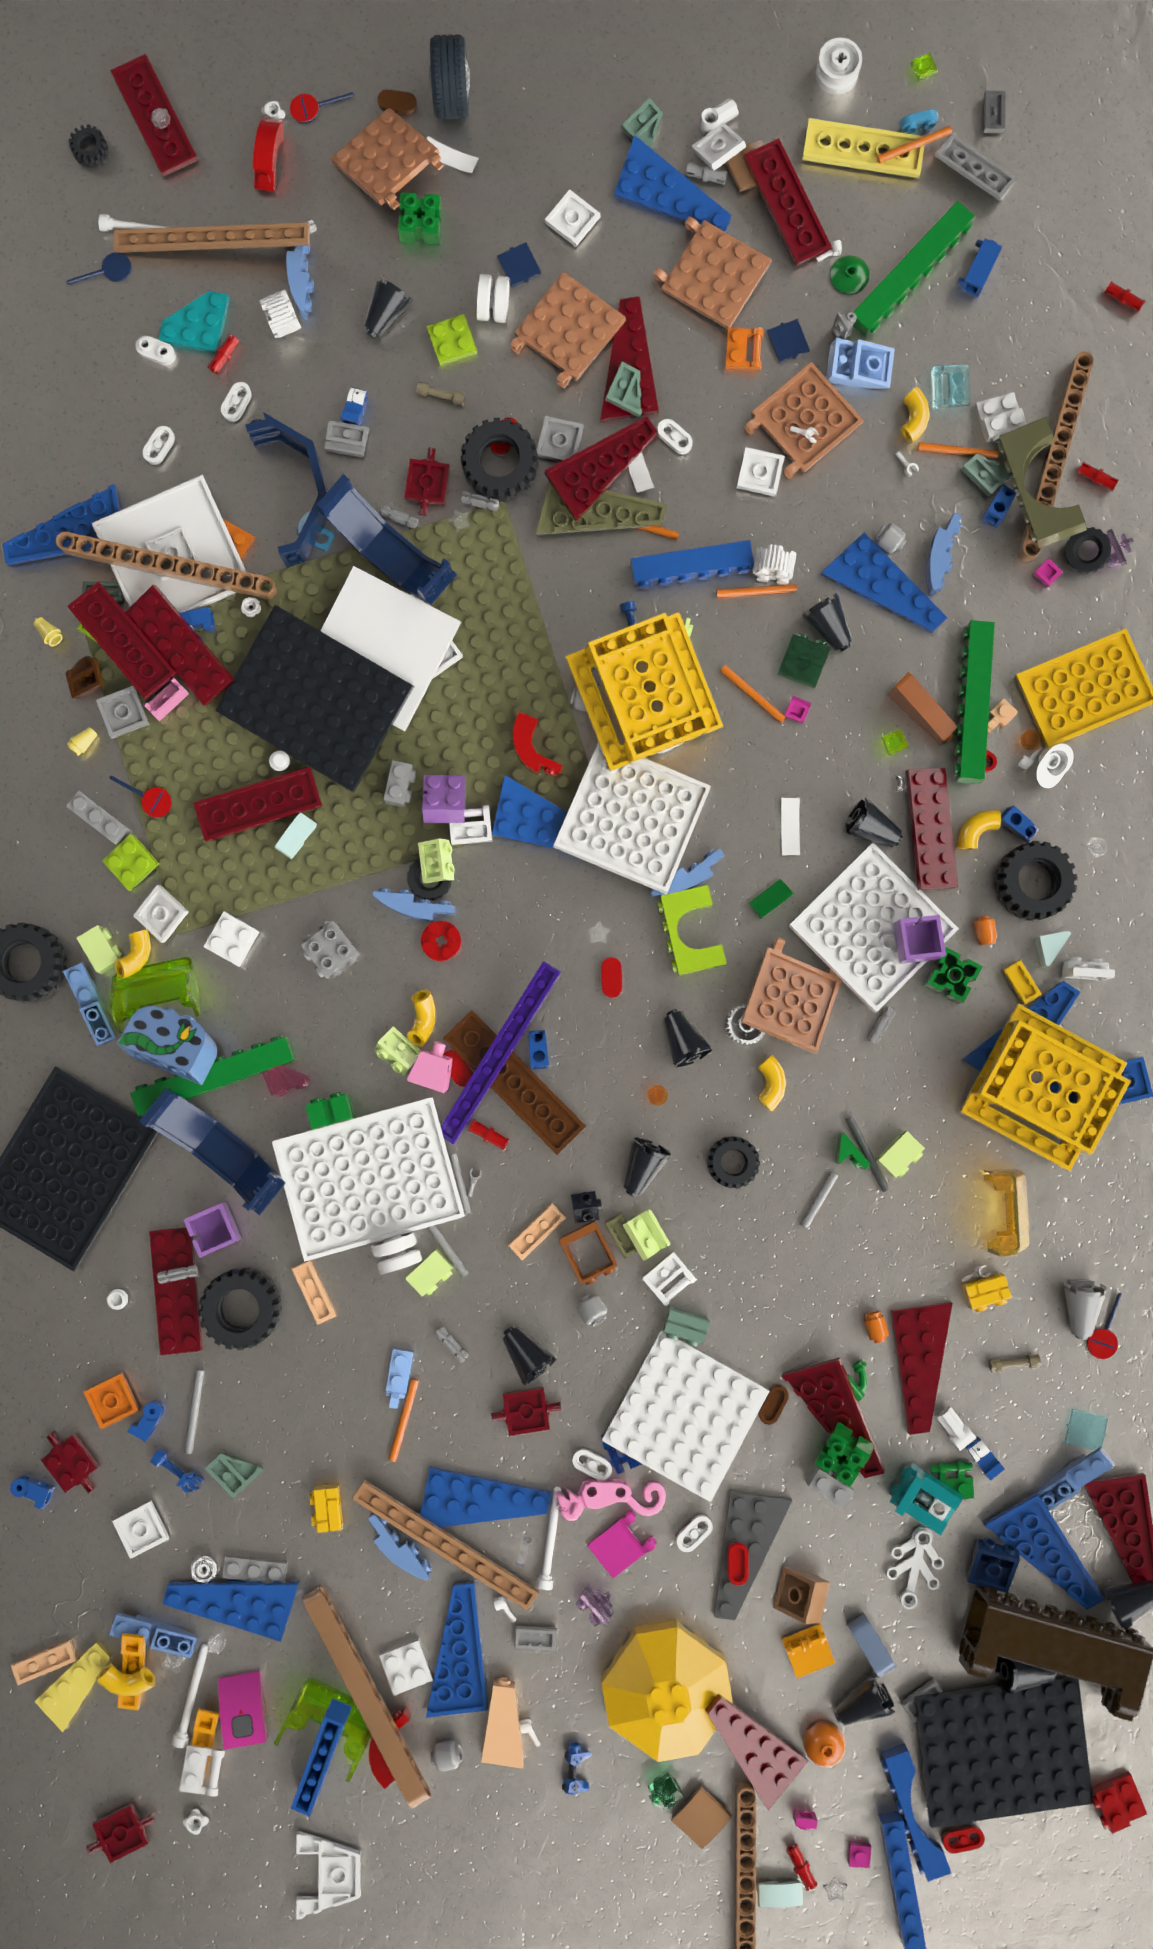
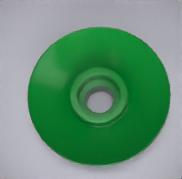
(849, 283)

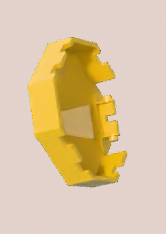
(661, 1690)

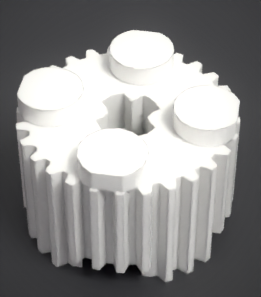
(280, 314)
(774, 564)
(737, 1032)

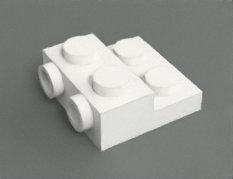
(999, 416)
(1091, 970)

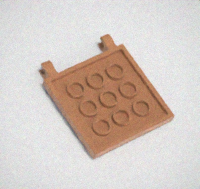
(386, 157)
(714, 273)
(568, 328)
(805, 403)
(791, 999)

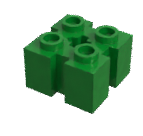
(420, 218)
(964, 971)
(330, 1111)
(844, 1454)

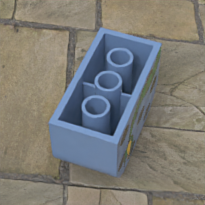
(169, 1043)

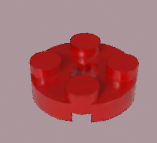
(446, 951)

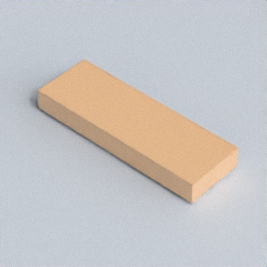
(537, 1231)
(313, 1291)
(44, 1662)

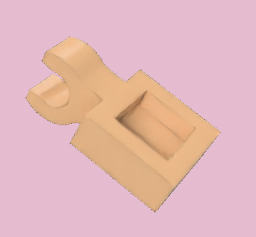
(1001, 714)

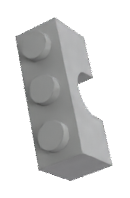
(98, 818)

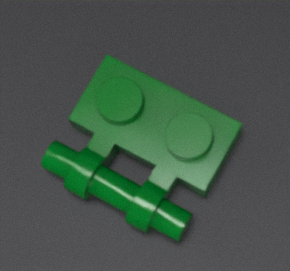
(961, 1483)

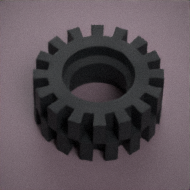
(80, 138)

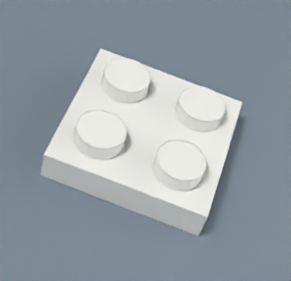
(718, 146)
(572, 218)
(760, 472)
(160, 913)
(231, 938)
(140, 1529)
(406, 1666)

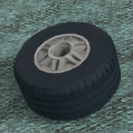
(449, 76)

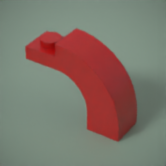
(266, 145)
(522, 738)
(377, 1763)

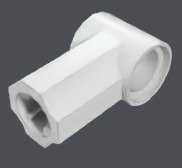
(721, 113)
(958, 1432)

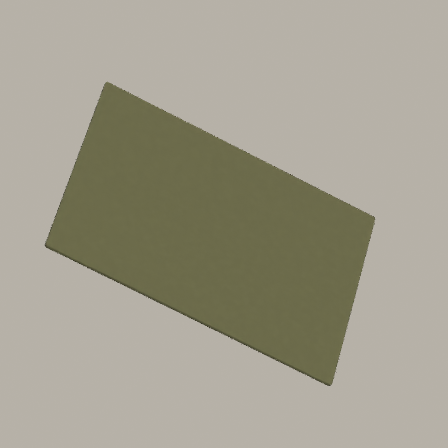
(456, 730)

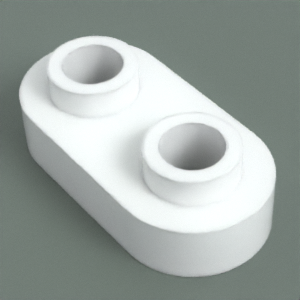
(154, 349)
(234, 402)
(675, 437)
(156, 445)
(591, 1464)
(695, 1533)

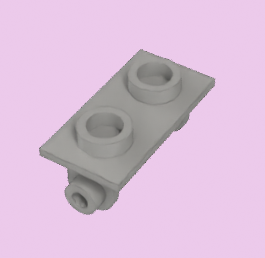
(843, 325)

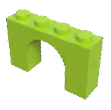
(685, 958)

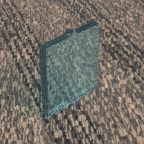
(1086, 1430)

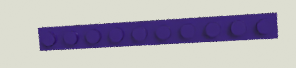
(499, 1051)

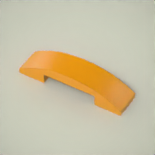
(134, 1655)
(205, 1730)

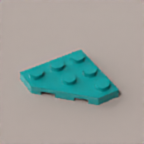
(197, 324)

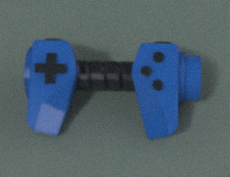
(574, 1757)

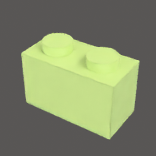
(99, 948)
(900, 1154)
(429, 1273)

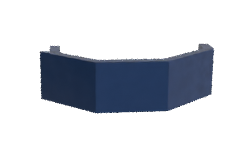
(271, 431)
(383, 544)
(216, 1148)

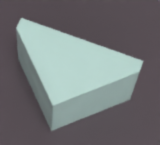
(1049, 946)

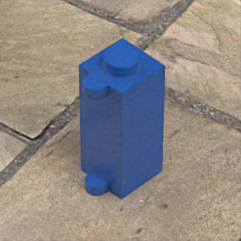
(980, 267)

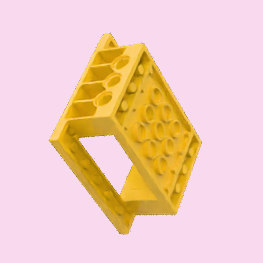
(678, 684)
(1061, 1056)

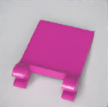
(619, 1546)

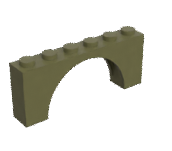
(1047, 522)

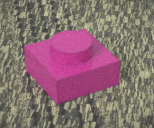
(1047, 572)
(798, 709)
(805, 1819)
(859, 1855)

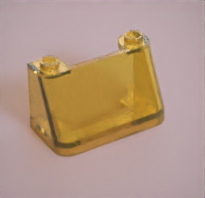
(1017, 1237)

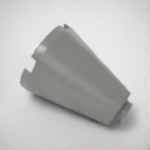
(1083, 1306)

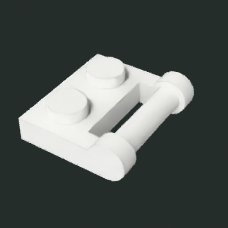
(472, 831)
(664, 1273)
(195, 1767)

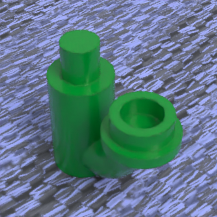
(860, 1389)

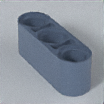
(871, 1645)

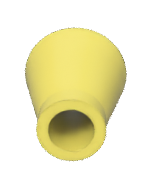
(48, 632)
(81, 741)

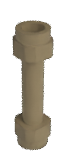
(423, 390)
(997, 1365)

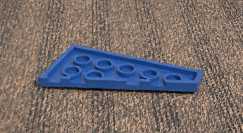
(660, 187)
(78, 519)
(527, 816)
(1045, 1546)

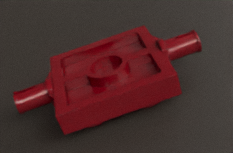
(427, 481)
(526, 1411)
(70, 1462)
(120, 1833)

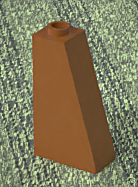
(923, 709)

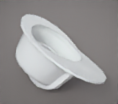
(1053, 764)

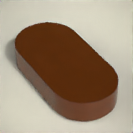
(398, 101)
(773, 1404)

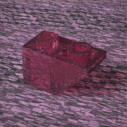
(283, 1078)

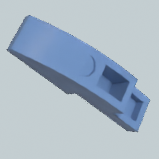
(299, 279)
(939, 557)
(696, 876)
(405, 904)
(90, 1003)
(1074, 1476)
(402, 1554)
(157, 1634)

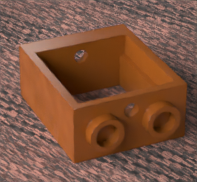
(590, 1277)

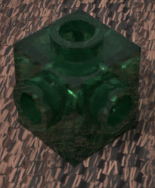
(665, 1792)

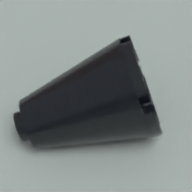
(385, 307)
(830, 623)
(872, 825)
(684, 1039)
(643, 1165)
(527, 1354)
(1130, 1601)
(1020, 1676)
(865, 1703)

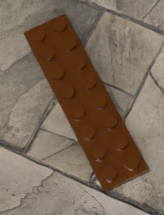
(517, 1085)

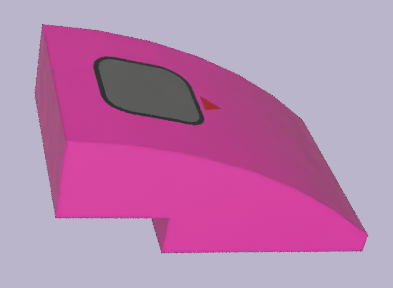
(242, 1710)

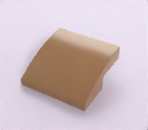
(739, 168)
(701, 1817)

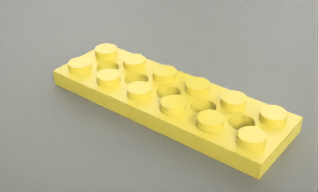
(853, 156)

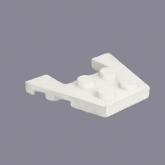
(337, 1874)

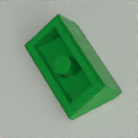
(770, 898)

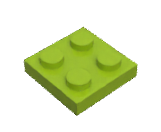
(451, 339)
(131, 862)

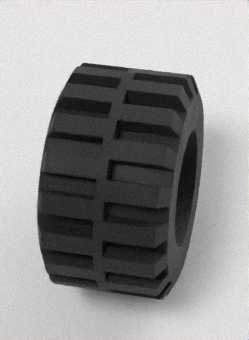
(751, 1162)

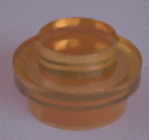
(1030, 739)
(657, 1095)

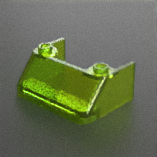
(154, 986)
(313, 1703)

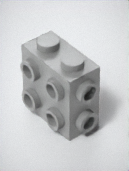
(329, 950)

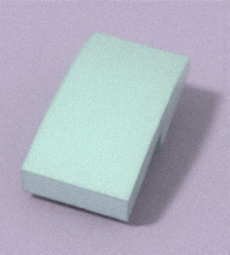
(295, 835)
(780, 1894)

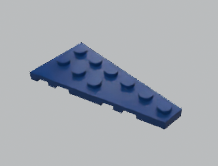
(878, 579)
(1051, 1006)
(466, 1499)
(240, 1604)
(459, 1672)

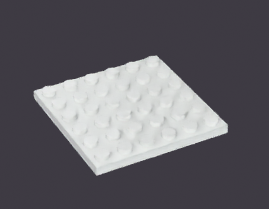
(633, 819)
(854, 928)
(685, 1415)

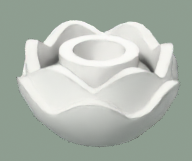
(199, 1574)

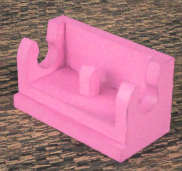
(166, 699)

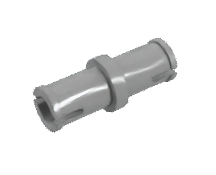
(706, 173)

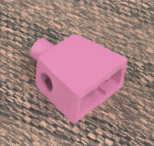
(432, 1068)

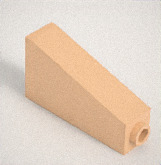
(503, 1732)

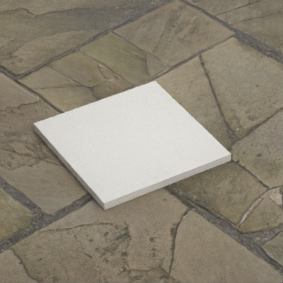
(175, 523)
(392, 632)

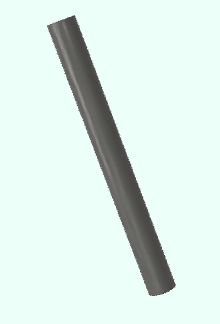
(868, 1154)

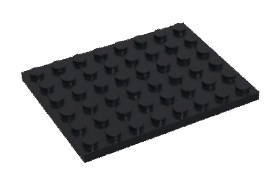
(314, 698)
(68, 1167)
(1003, 1751)

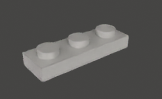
(254, 1569)

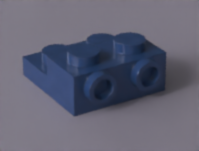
(993, 1564)

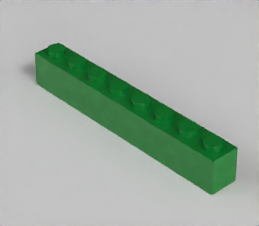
(912, 268)
(974, 702)
(222, 1073)

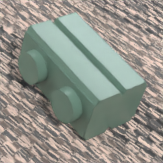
(686, 1325)

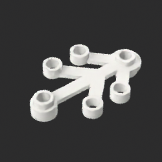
(915, 1564)

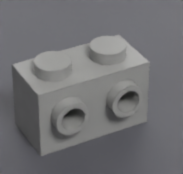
(399, 784)
(829, 1486)

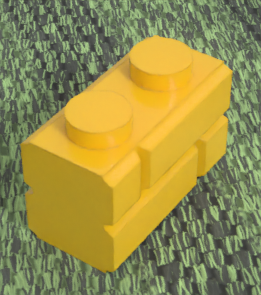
(986, 1291)
(327, 1508)

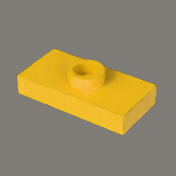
(1021, 982)

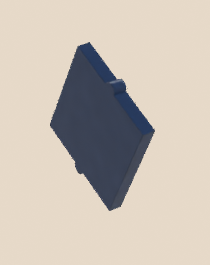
(519, 264)
(788, 340)

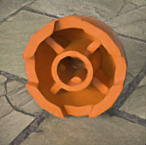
(824, 1743)

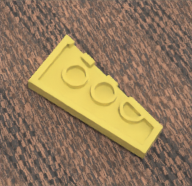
(70, 1689)

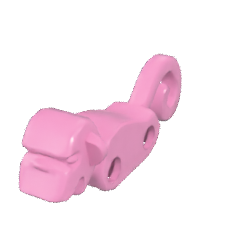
(604, 1495)

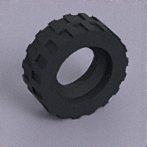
(1095, 564)
(422, 891)

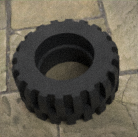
(494, 433)
(1060, 872)
(51, 962)
(213, 1316)

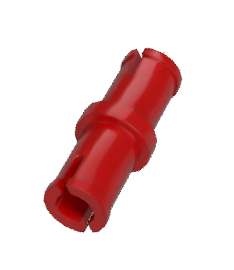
(1124, 296)
(223, 354)
(1098, 476)
(488, 1134)
(801, 1867)

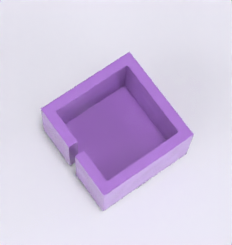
(444, 799)
(919, 941)
(214, 1227)

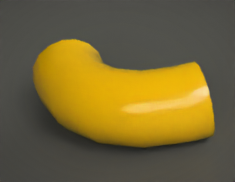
(918, 416)
(976, 826)
(137, 957)
(424, 1018)
(775, 1083)
(126, 1684)

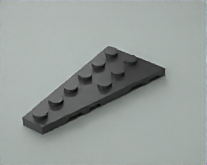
(755, 1522)

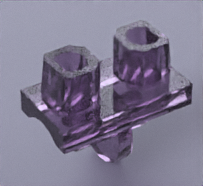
(1118, 557)
(597, 1603)

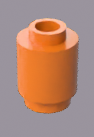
(985, 930)
(876, 1326)

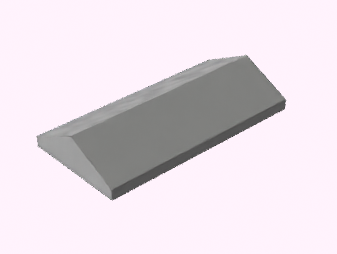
(975, 167)

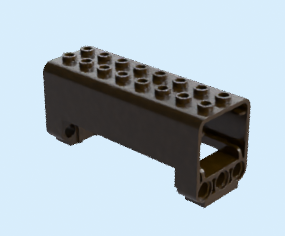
(1058, 1643)

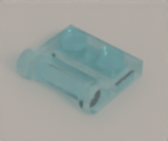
(957, 386)

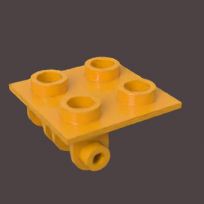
(808, 1650)

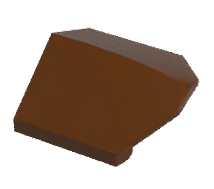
(84, 677)

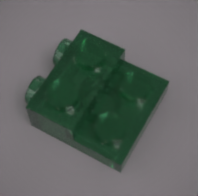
(804, 660)

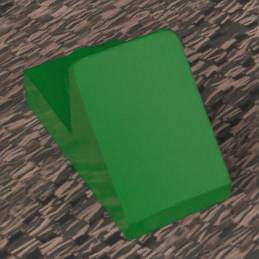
(845, 1148)

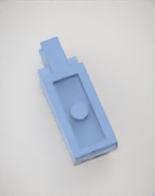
(398, 1375)

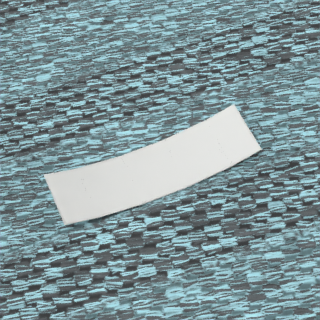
(455, 158)
(640, 474)
(790, 826)

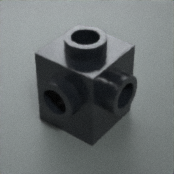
(586, 1207)

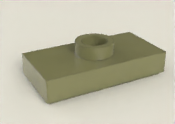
(620, 1236)

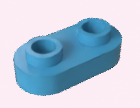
(917, 121)

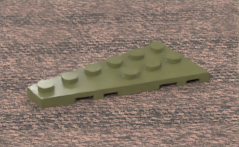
(608, 512)

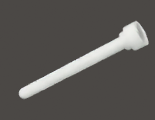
(107, 223)
(545, 1580)
(181, 1738)

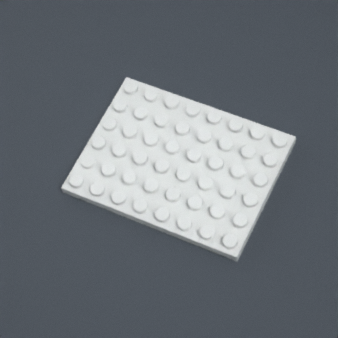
(368, 1179)

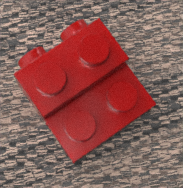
(1118, 1802)

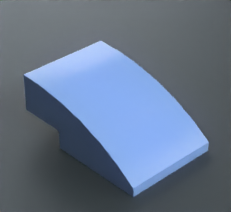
(859, 364)

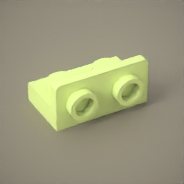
(436, 860)
(397, 1051)
(646, 1234)

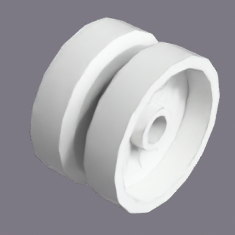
(838, 66)
(491, 298)
(395, 1250)

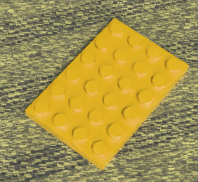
(1086, 688)

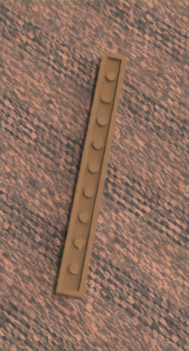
(212, 237)
(445, 1545)

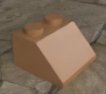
(801, 1595)

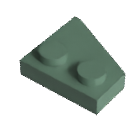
(644, 122)
(625, 390)
(986, 473)
(232, 1473)

